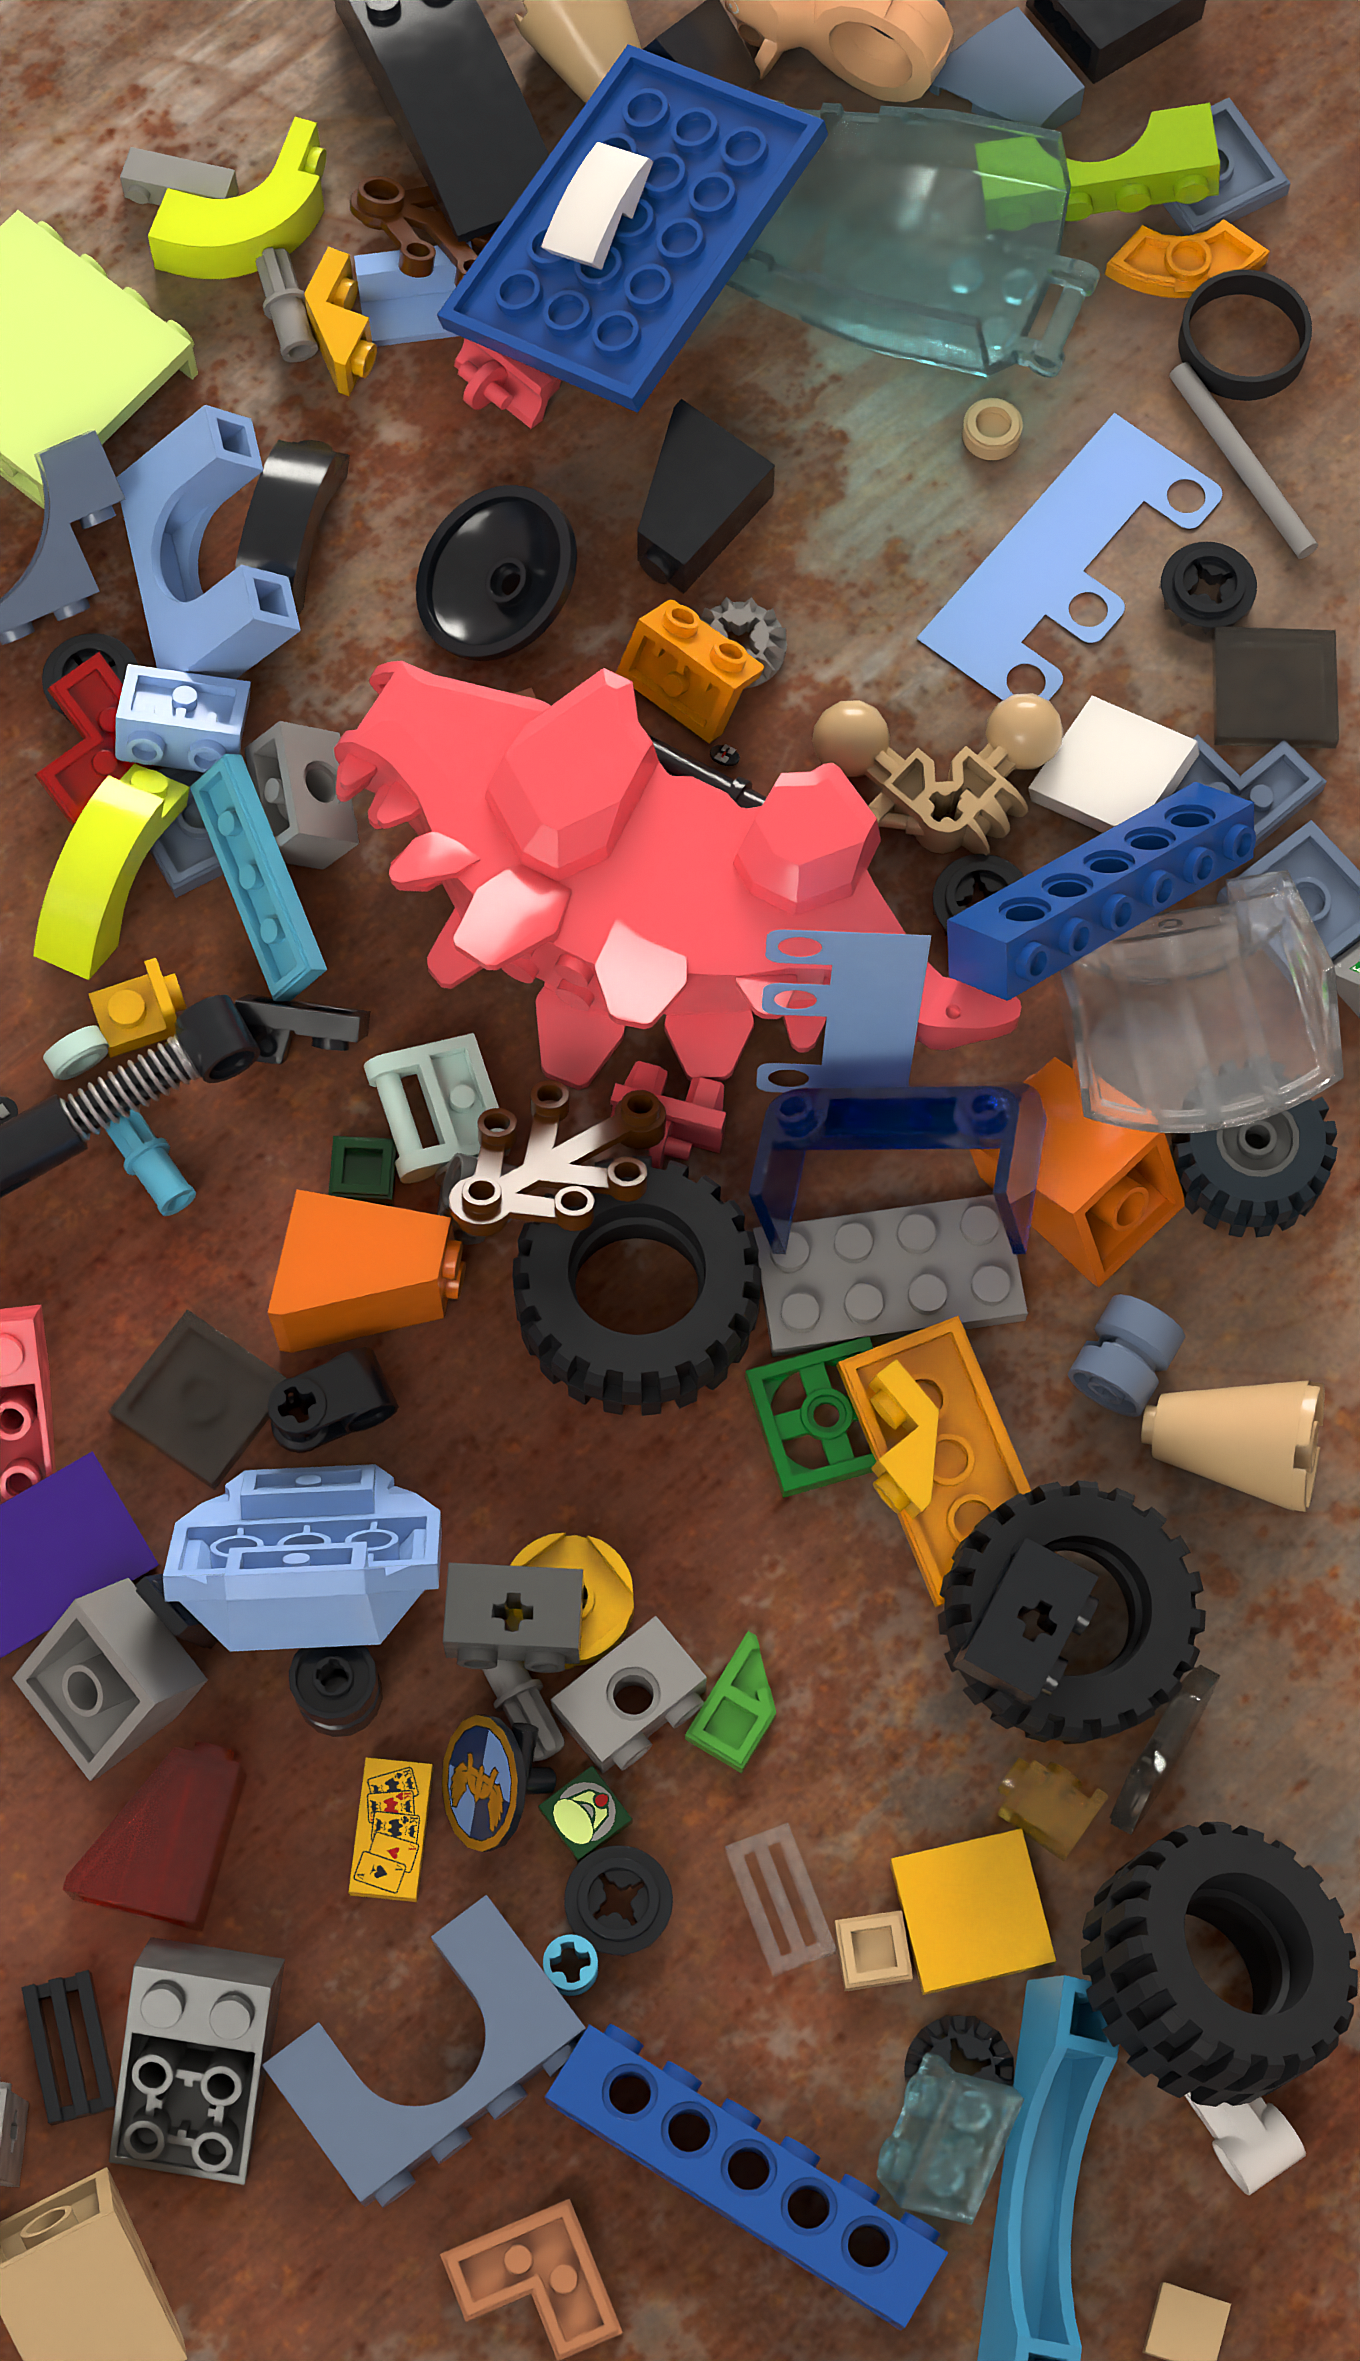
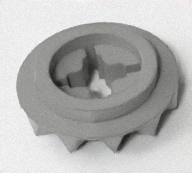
(765, 641)

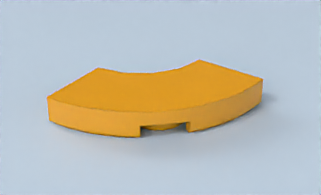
(1180, 264)

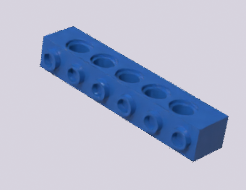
(1099, 890)
(886, 2290)

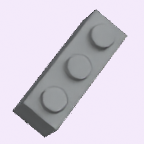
(150, 173)

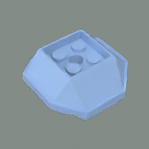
(304, 1558)

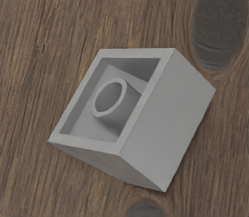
(108, 1677)

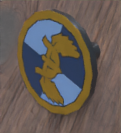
(488, 1777)

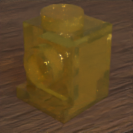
(1048, 1805)

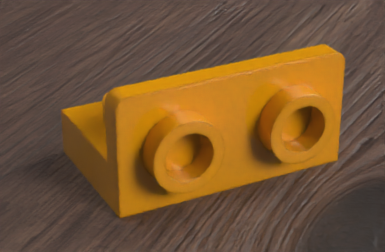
(688, 668)

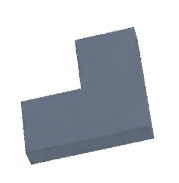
(1276, 783)

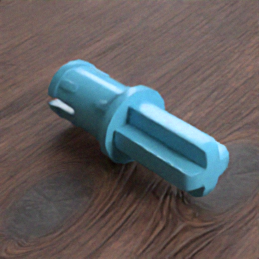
(149, 1161)

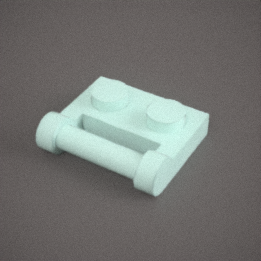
(455, 1094)

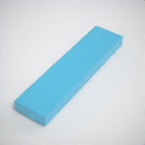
(258, 878)

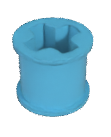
(583, 1950)

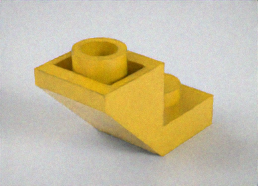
(339, 333)
(908, 1468)

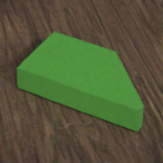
(736, 1709)

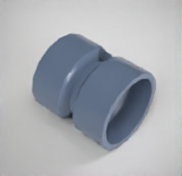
(1130, 1349)

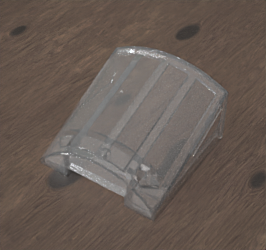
(1205, 1014)

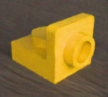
(138, 1010)

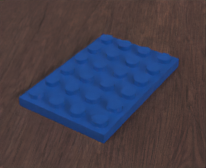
(712, 188)

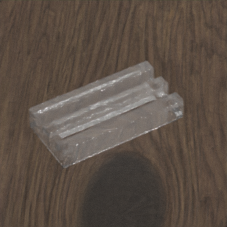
(800, 1953)

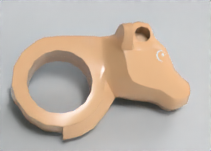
(846, 43)

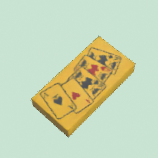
(391, 1829)

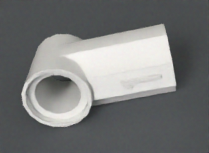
(1251, 2141)

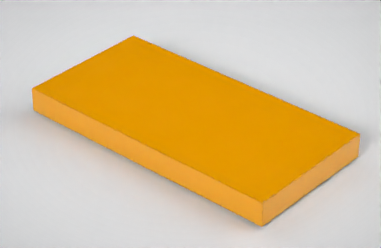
(973, 1452)

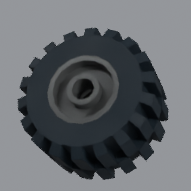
(1260, 1176)

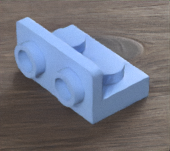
(179, 718)

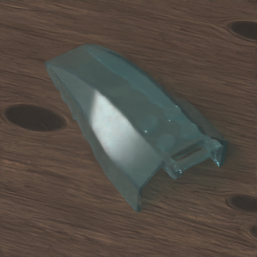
(926, 240)

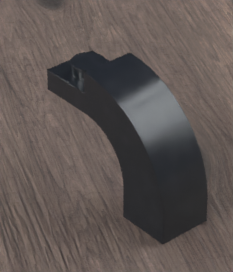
(288, 510)

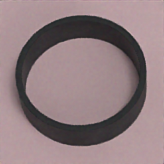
(1258, 285)

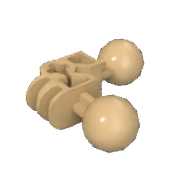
(1020, 736)

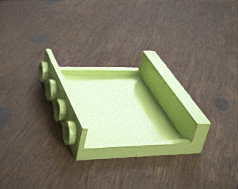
(71, 349)

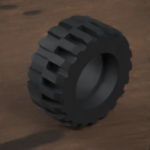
(653, 1365)
(1155, 1590)
(1161, 2003)

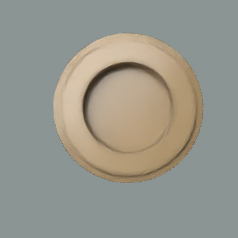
(992, 429)

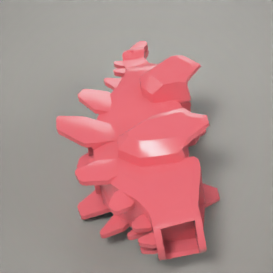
(619, 879)

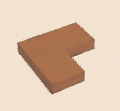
(542, 2259)

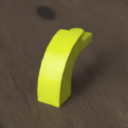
(225, 236)
(98, 865)

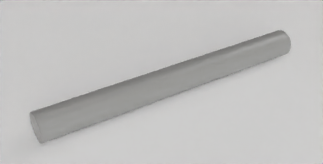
(1243, 460)

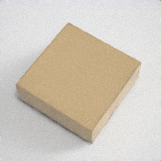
(873, 1950)
(1185, 2325)

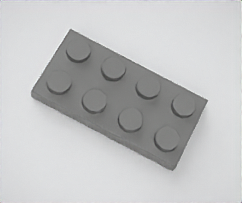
(889, 1275)

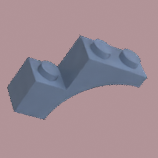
(58, 579)

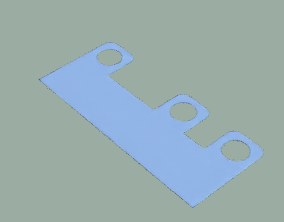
(1046, 553)
(868, 1005)

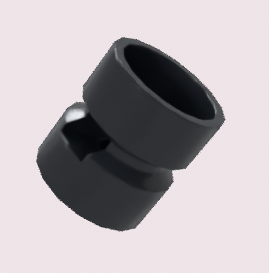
(336, 1688)

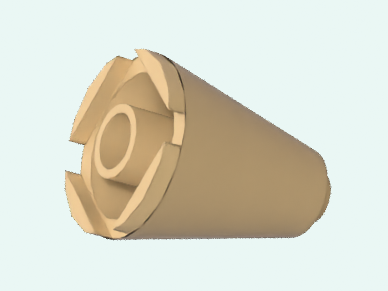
(578, 38)
(1243, 1437)

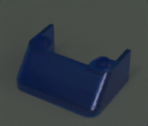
(901, 1117)

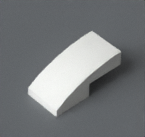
(593, 203)

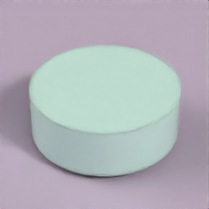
(76, 1053)

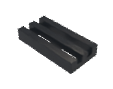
(58, 1990)

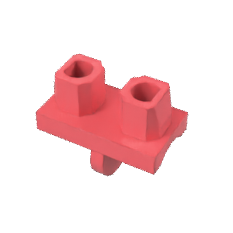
(504, 382)
(689, 1123)

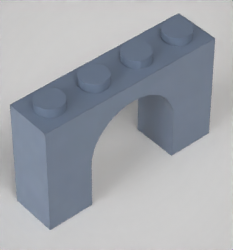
(382, 2142)

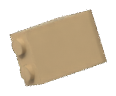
(82, 2281)

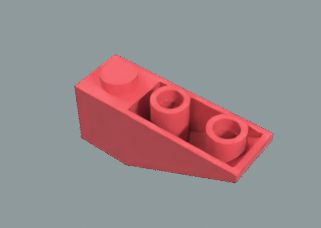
(25, 1402)

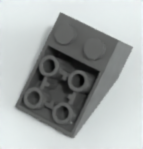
(195, 2059)

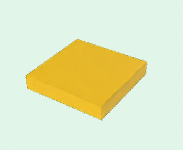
(972, 1911)

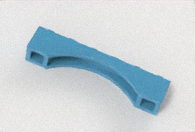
(1061, 2077)

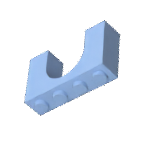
(165, 514)

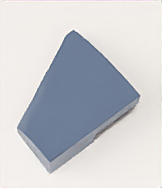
(1012, 75)

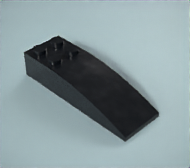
(451, 104)

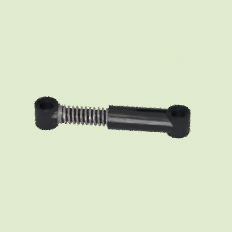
(207, 1044)

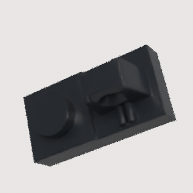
(274, 1025)

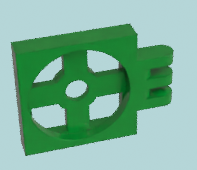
(764, 1383)

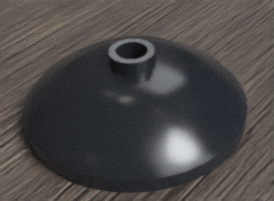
(496, 573)

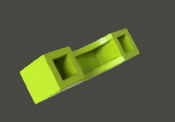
(1168, 164)

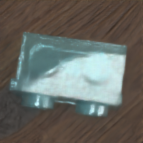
(947, 2141)

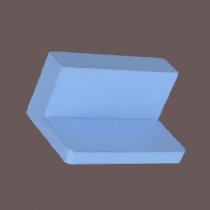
(401, 305)

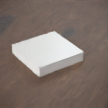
(1112, 766)

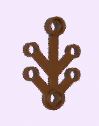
(388, 207)
(489, 1200)

